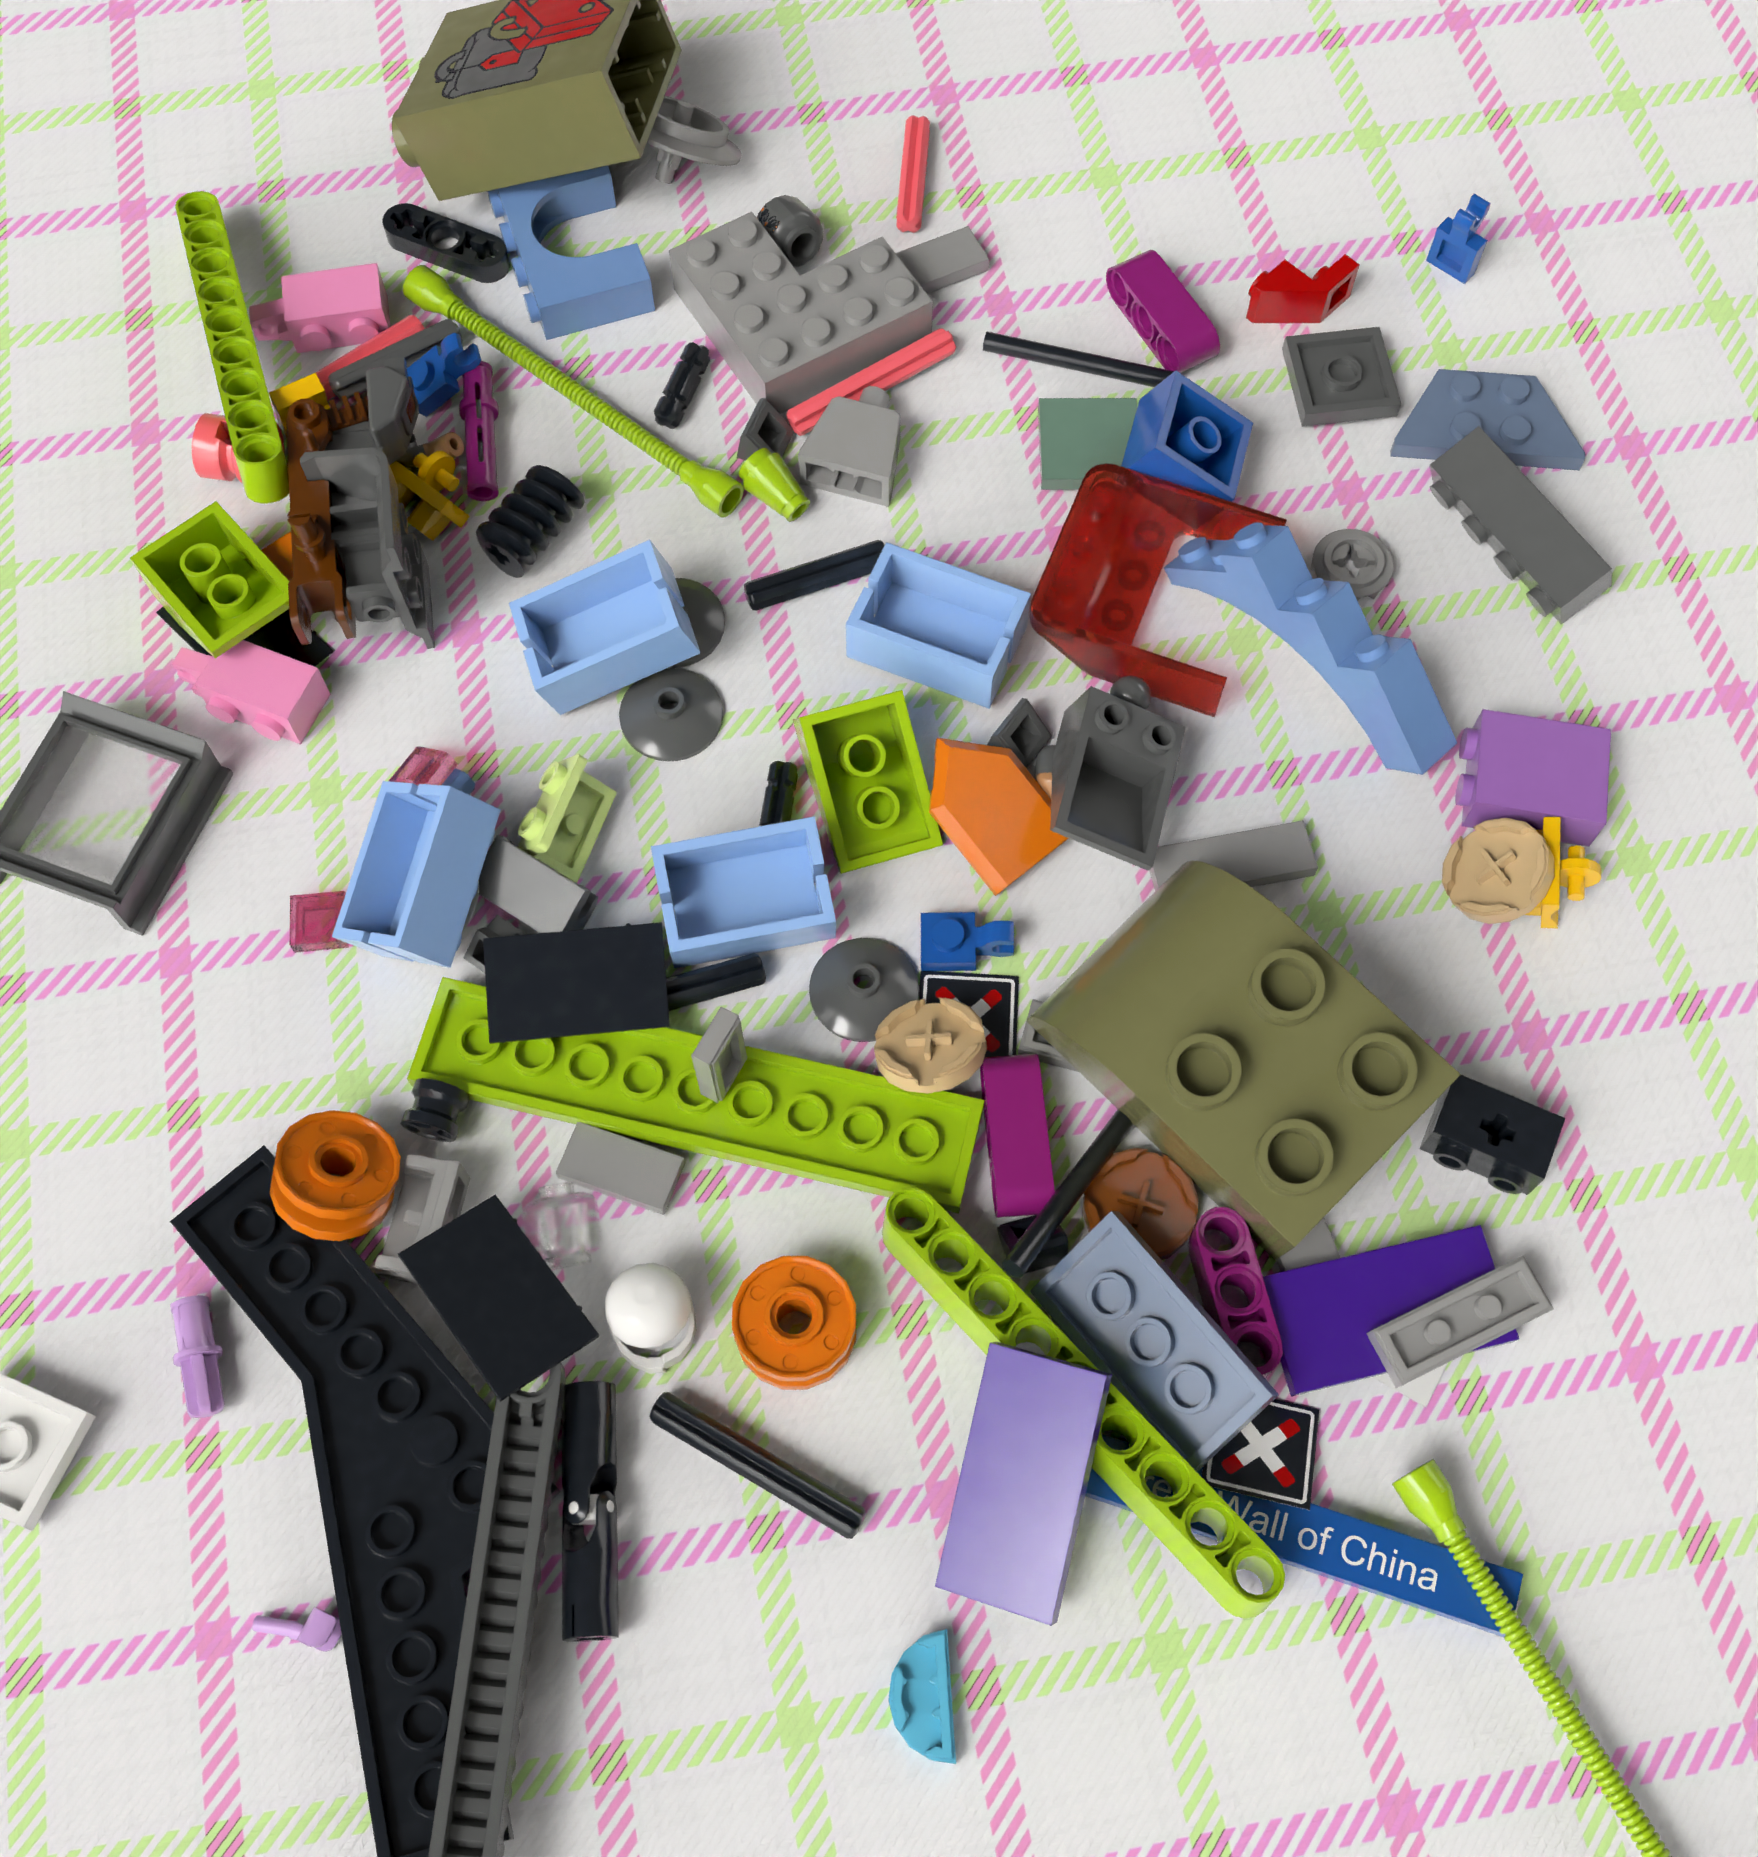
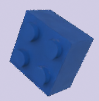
(1188, 438)

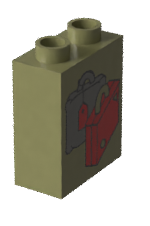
(535, 91)

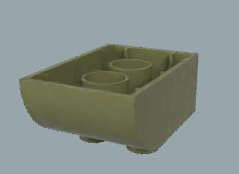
(1243, 1051)

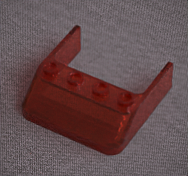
(1109, 568)

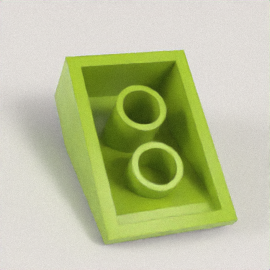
(213, 580)
(868, 781)

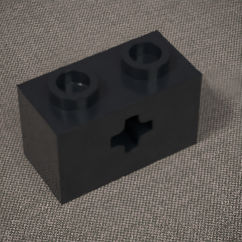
(1520, 1132)

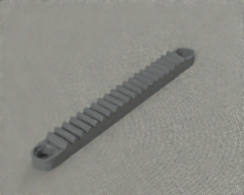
(498, 1625)

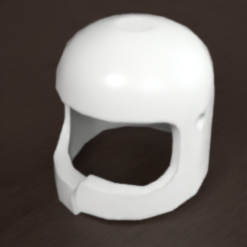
(647, 1310)

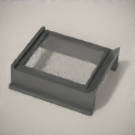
(109, 809)

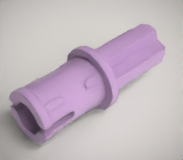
(197, 1356)

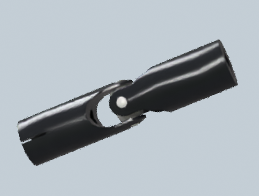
(589, 1490)

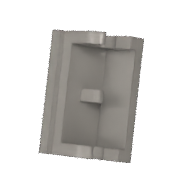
(427, 1201)

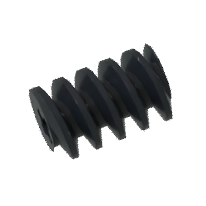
(525, 516)

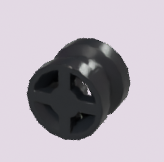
(435, 1110)

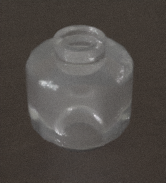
(563, 1225)

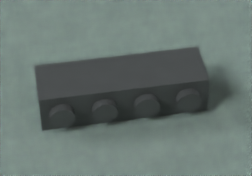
(1520, 526)

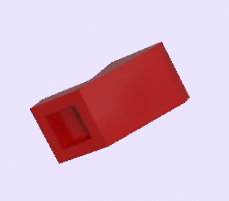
(1294, 297)

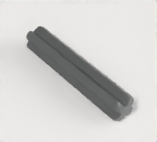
(353, 377)

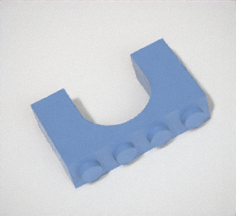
(565, 290)

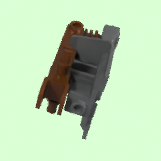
(346, 513)

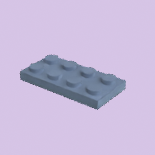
(1154, 1340)

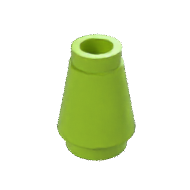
(772, 482)

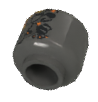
(792, 228)

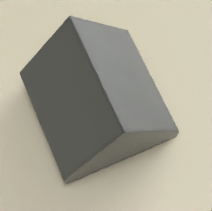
(764, 430)
(1022, 733)

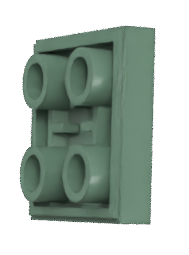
(1081, 435)

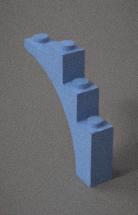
(1324, 624)

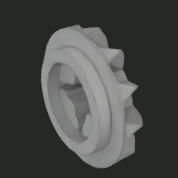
(1366, 553)

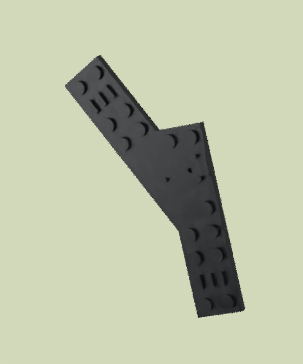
(396, 1473)

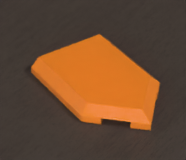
(991, 810)

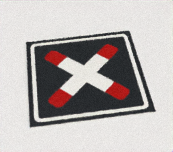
(990, 997)
(1270, 1456)

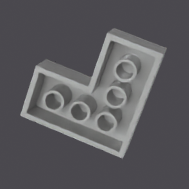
(794, 331)

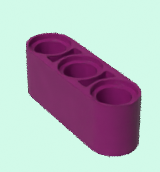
(1162, 312)
(1016, 1134)
(1237, 1268)

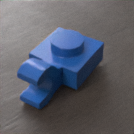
(1456, 245)
(438, 371)
(953, 941)

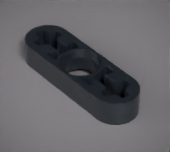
(455, 259)

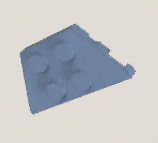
(1506, 407)

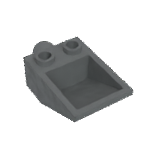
(1114, 771)

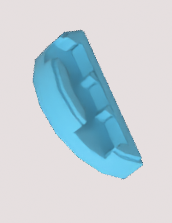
(923, 1698)

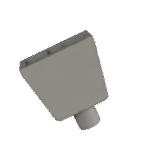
(854, 448)

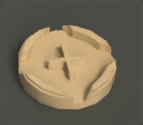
(1498, 871)
(930, 1045)

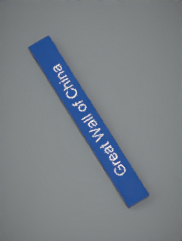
(1349, 1552)

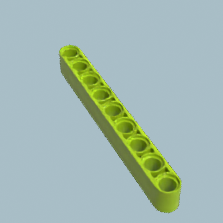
(233, 349)
(1122, 1470)

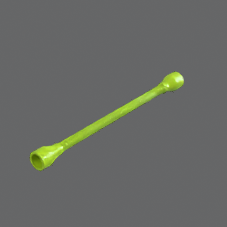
(711, 486)
(1432, 1501)

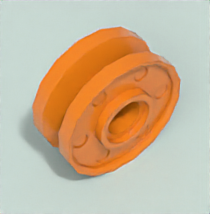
(329, 1204)
(787, 1287)

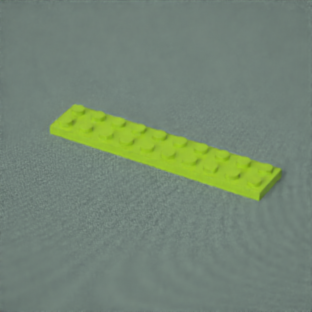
(775, 1116)

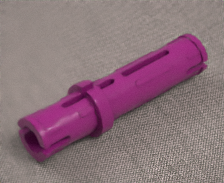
(480, 475)

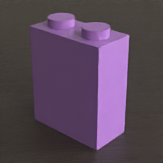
(1534, 771)

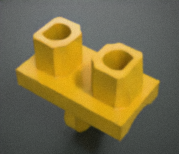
(434, 509)
(1573, 873)

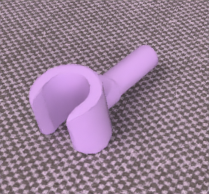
(319, 1631)

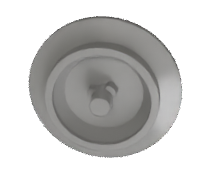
(690, 134)

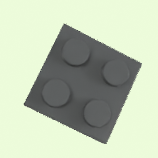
(1341, 376)

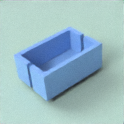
(937, 625)
(604, 628)
(417, 872)
(744, 892)

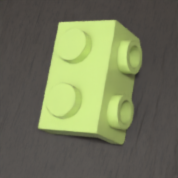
(566, 817)

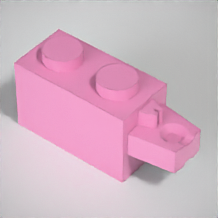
(325, 309)
(256, 688)

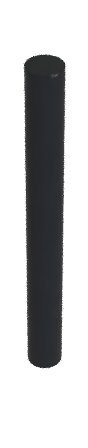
(1074, 359)
(1067, 1195)

